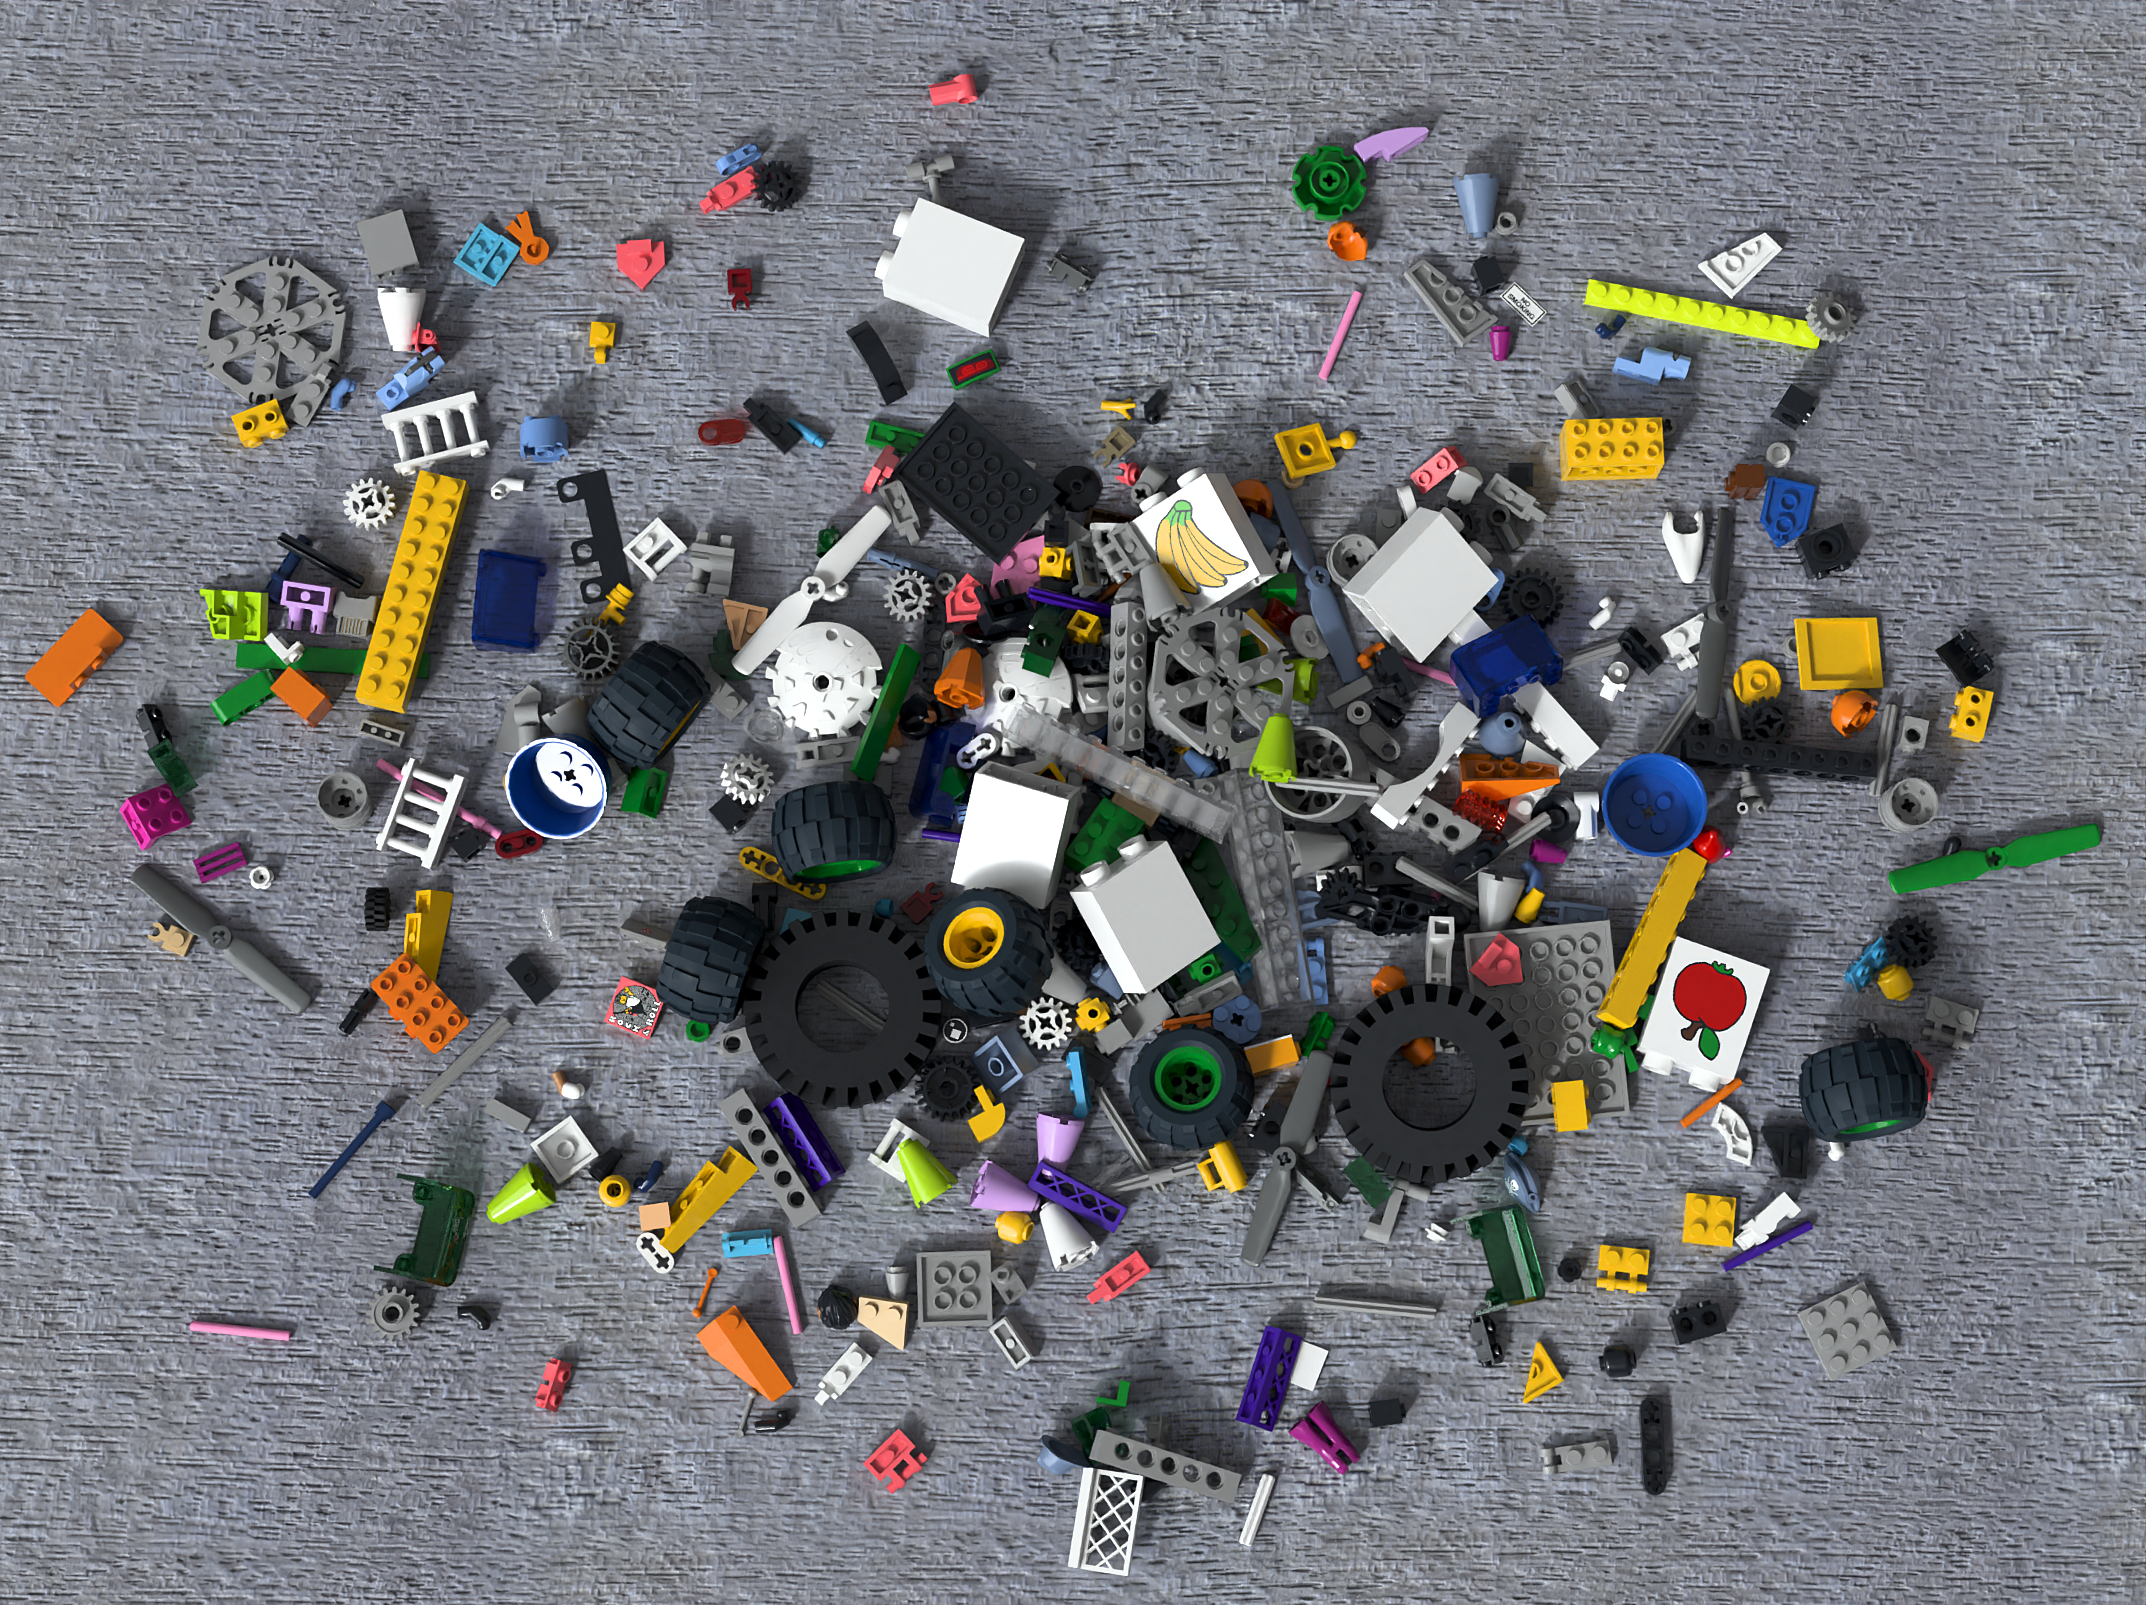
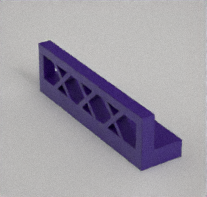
(807, 1137)
(1075, 1201)
(1265, 1376)

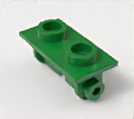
(1319, 1026)

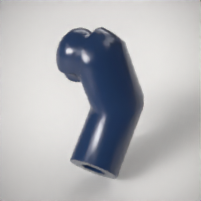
(652, 1177)

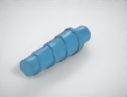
(808, 433)

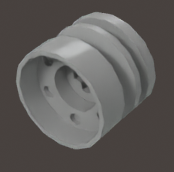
(1353, 546)
(339, 788)
(1919, 798)

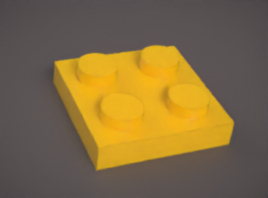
(1709, 1220)

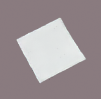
(1306, 1366)

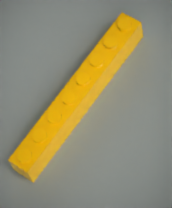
(1651, 939)

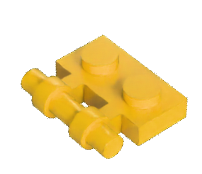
(1622, 1260)

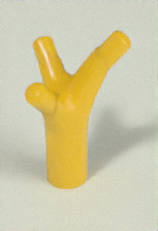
(1119, 406)

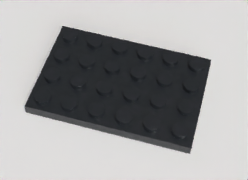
(976, 483)

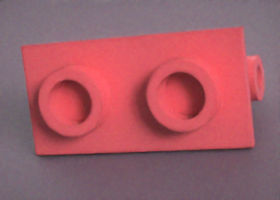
(424, 338)
(558, 1374)

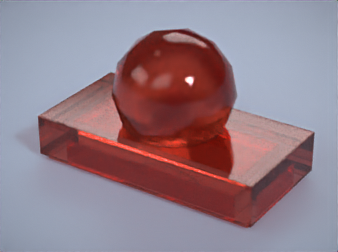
(1279, 616)

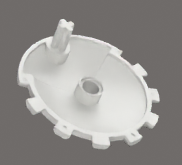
(844, 659)
(1005, 674)

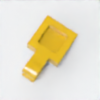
(602, 337)

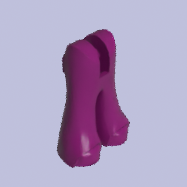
(1308, 1435)

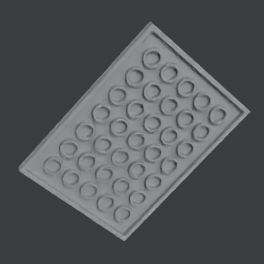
(1556, 1011)

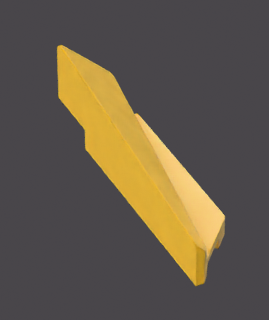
(427, 929)
(705, 1196)

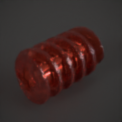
(1481, 809)

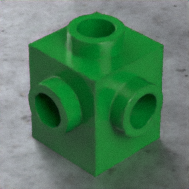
(1206, 967)

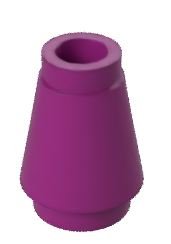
(1500, 342)
(1546, 852)

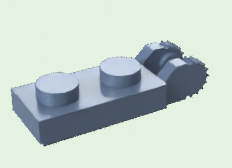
(1573, 913)

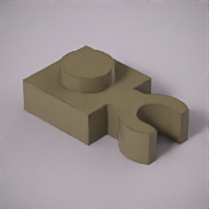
(1116, 445)

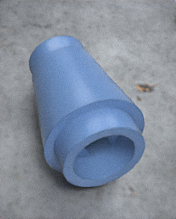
(1200, 764)

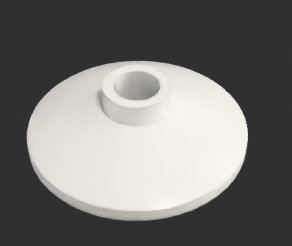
(1307, 638)

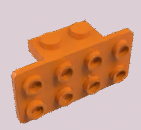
(74, 658)
(419, 1004)

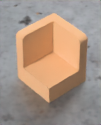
(654, 1216)

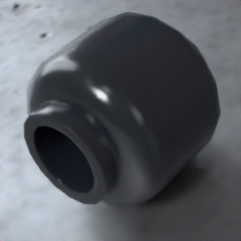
(1618, 1360)

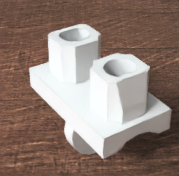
(1614, 680)

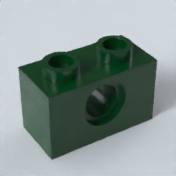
(1043, 648)

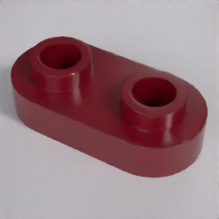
(519, 844)

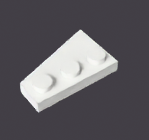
(1737, 267)
(1521, 806)

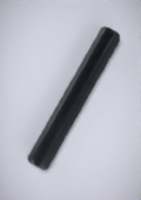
(320, 560)

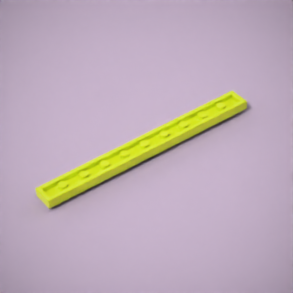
(1700, 313)

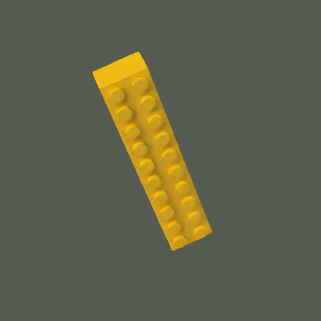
(412, 592)

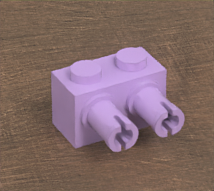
(308, 595)

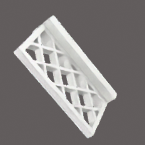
(1085, 1523)

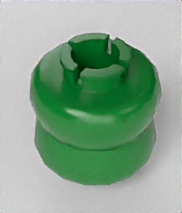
(1608, 1041)

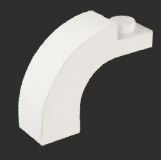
(1439, 950)

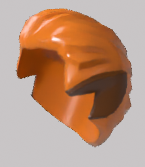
(1348, 241)

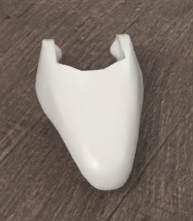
(1685, 548)

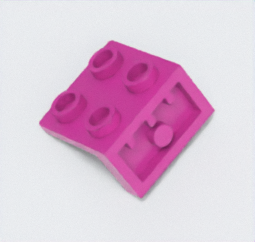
(154, 815)

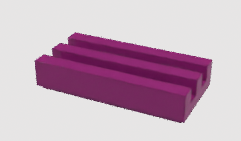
(239, 854)

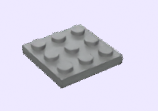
(954, 1288)
(1847, 1331)

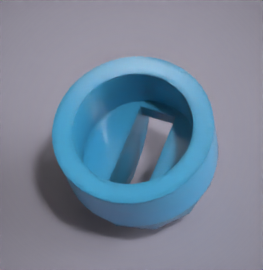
(884, 908)
(1519, 1145)

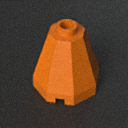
(962, 681)

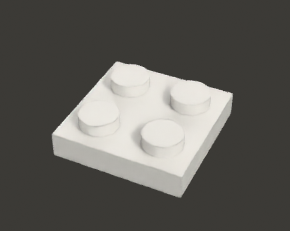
(564, 1150)

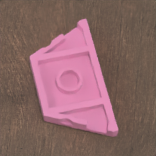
(1020, 568)

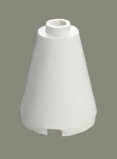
(1065, 1237)

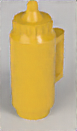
(1228, 1167)

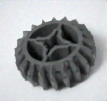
(570, 640)

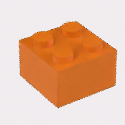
(306, 700)

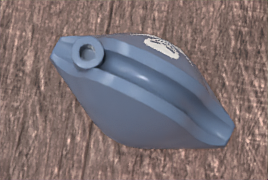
(1522, 1182)

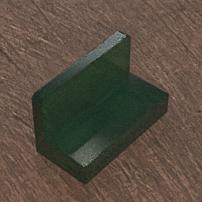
(1367, 1182)

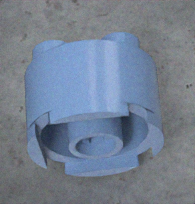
(544, 438)
(1242, 1008)

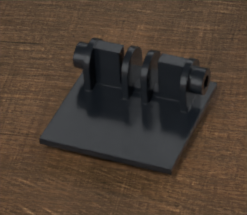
(1964, 659)

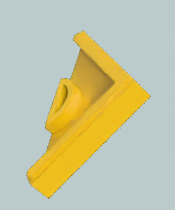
(1542, 1374)

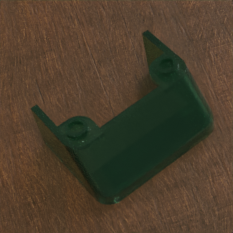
(439, 1235)
(1508, 1256)

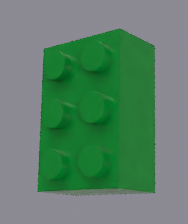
(1102, 836)

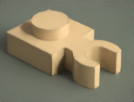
(175, 940)

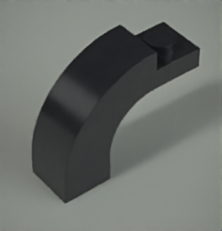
(878, 362)

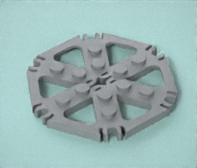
(268, 347)
(1206, 686)

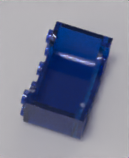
(1504, 663)

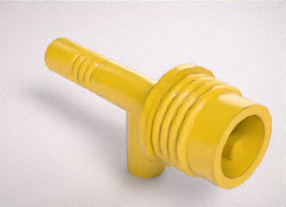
(619, 597)

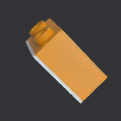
(1273, 1055)

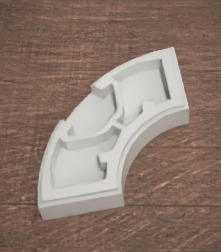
(1735, 1134)

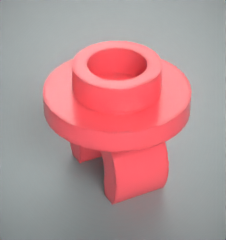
(1131, 475)

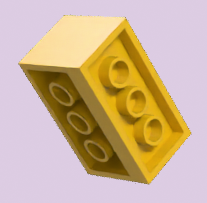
(1611, 449)

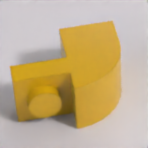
(991, 1120)

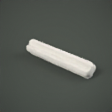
(1257, 1509)

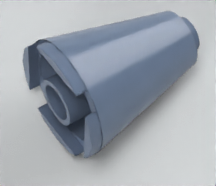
(1478, 201)
(1503, 734)

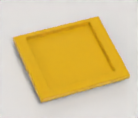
(1838, 653)

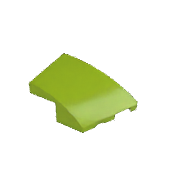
(237, 614)

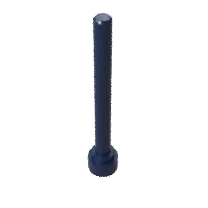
(382, 1113)

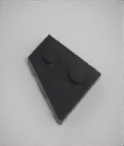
(1788, 1150)

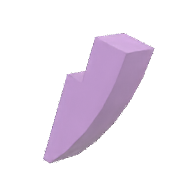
(1389, 144)

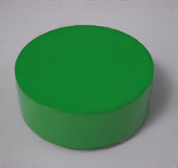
(698, 1031)

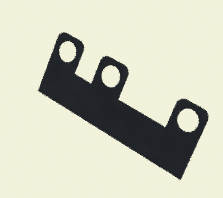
(606, 541)

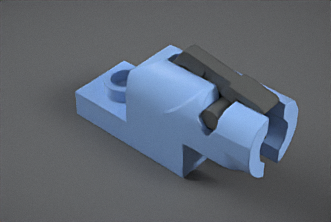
(1654, 364)
(411, 379)

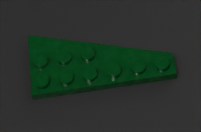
(1221, 900)

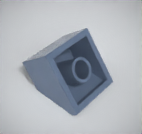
(1004, 1062)

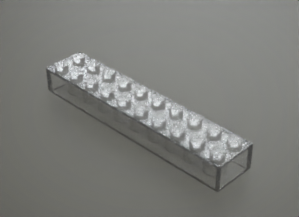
(1118, 772)
(1267, 893)

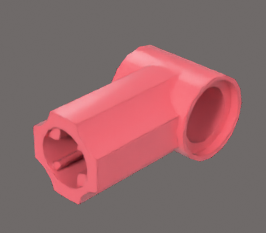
(960, 90)

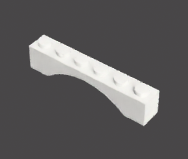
(1399, 798)

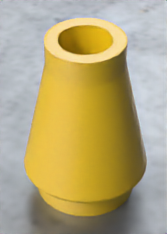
(1529, 906)

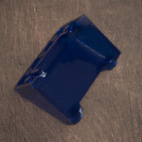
(506, 602)
(926, 799)

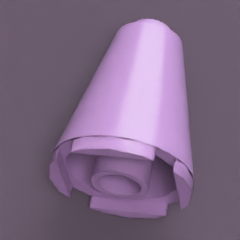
(1057, 1139)
(1002, 1191)

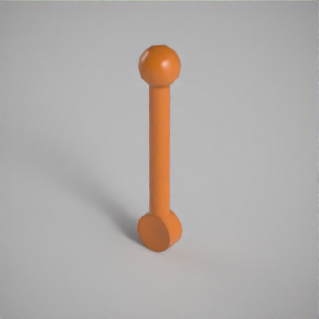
(712, 1273)

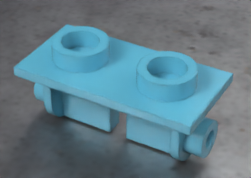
(747, 1243)

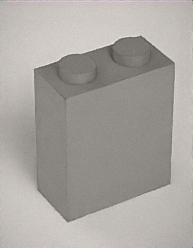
(388, 244)

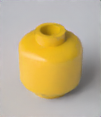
(1895, 982)
(607, 1187)
(1014, 1226)

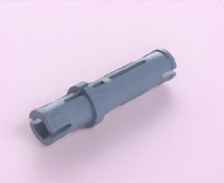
(901, 563)

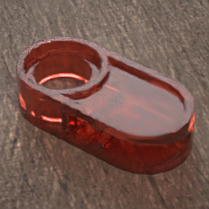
(727, 432)

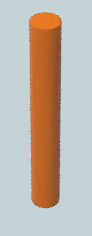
(1711, 1102)

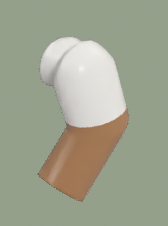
(566, 1088)

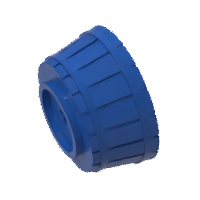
(1672, 793)
(545, 797)

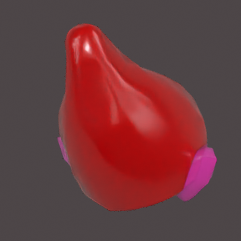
(1710, 845)

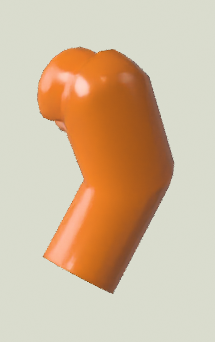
(1367, 654)

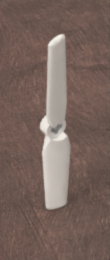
(795, 608)

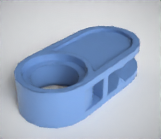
(738, 159)
(1493, 593)

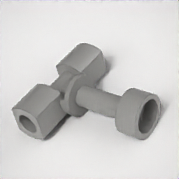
(931, 174)

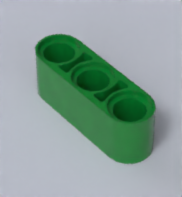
(244, 697)

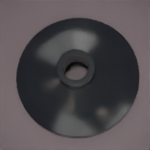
(1080, 499)
(974, 633)
(1568, 821)

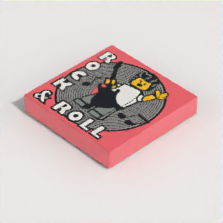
(634, 1008)

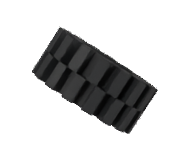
(377, 909)

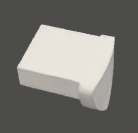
(1465, 484)

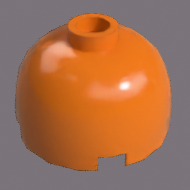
(1254, 496)
(1852, 712)

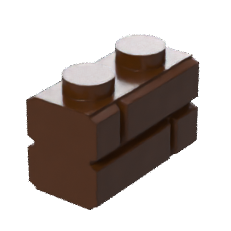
(1745, 481)

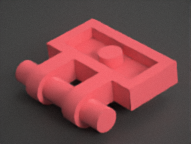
(889, 1456)

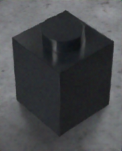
(1487, 275)
(728, 815)
(1386, 1412)

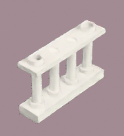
(419, 416)
(437, 832)

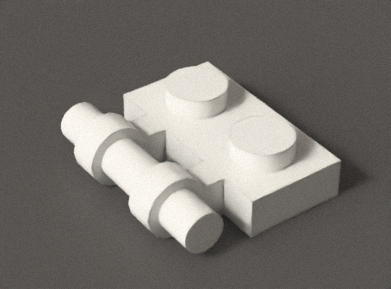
(1682, 639)

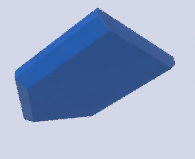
(1786, 509)

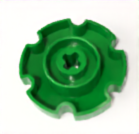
(1345, 177)

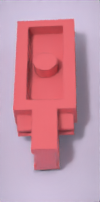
(729, 192)
(1119, 1278)

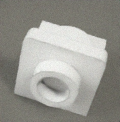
(280, 647)

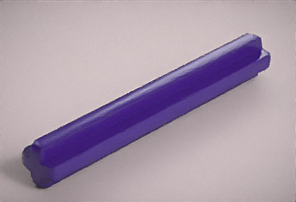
(1069, 601)

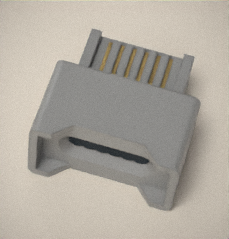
(355, 615)

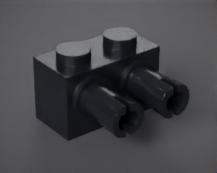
(1003, 614)

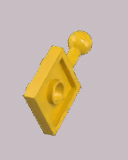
(1314, 439)

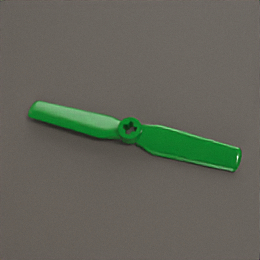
(1971, 864)

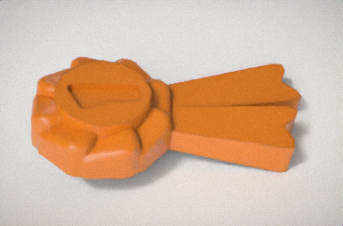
(533, 249)

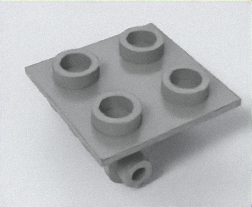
(1141, 1011)

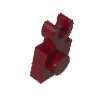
(739, 285)
(919, 905)

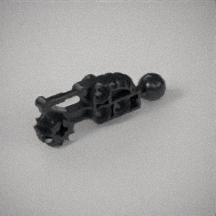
(1397, 917)

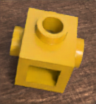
(1056, 563)
(1085, 628)
(1092, 1024)

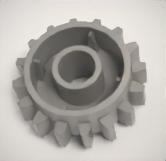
(1830, 317)
(384, 1304)

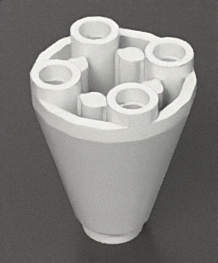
(401, 314)

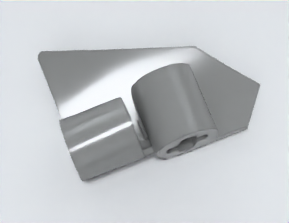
(521, 721)

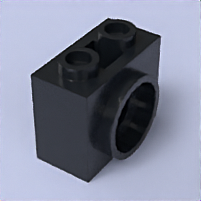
(1819, 564)

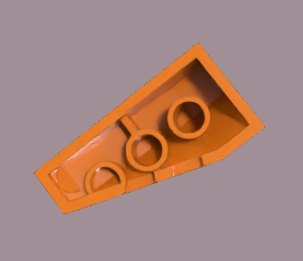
(1504, 777)
(739, 1349)

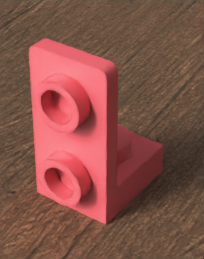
(1438, 468)

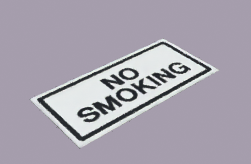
(1523, 304)

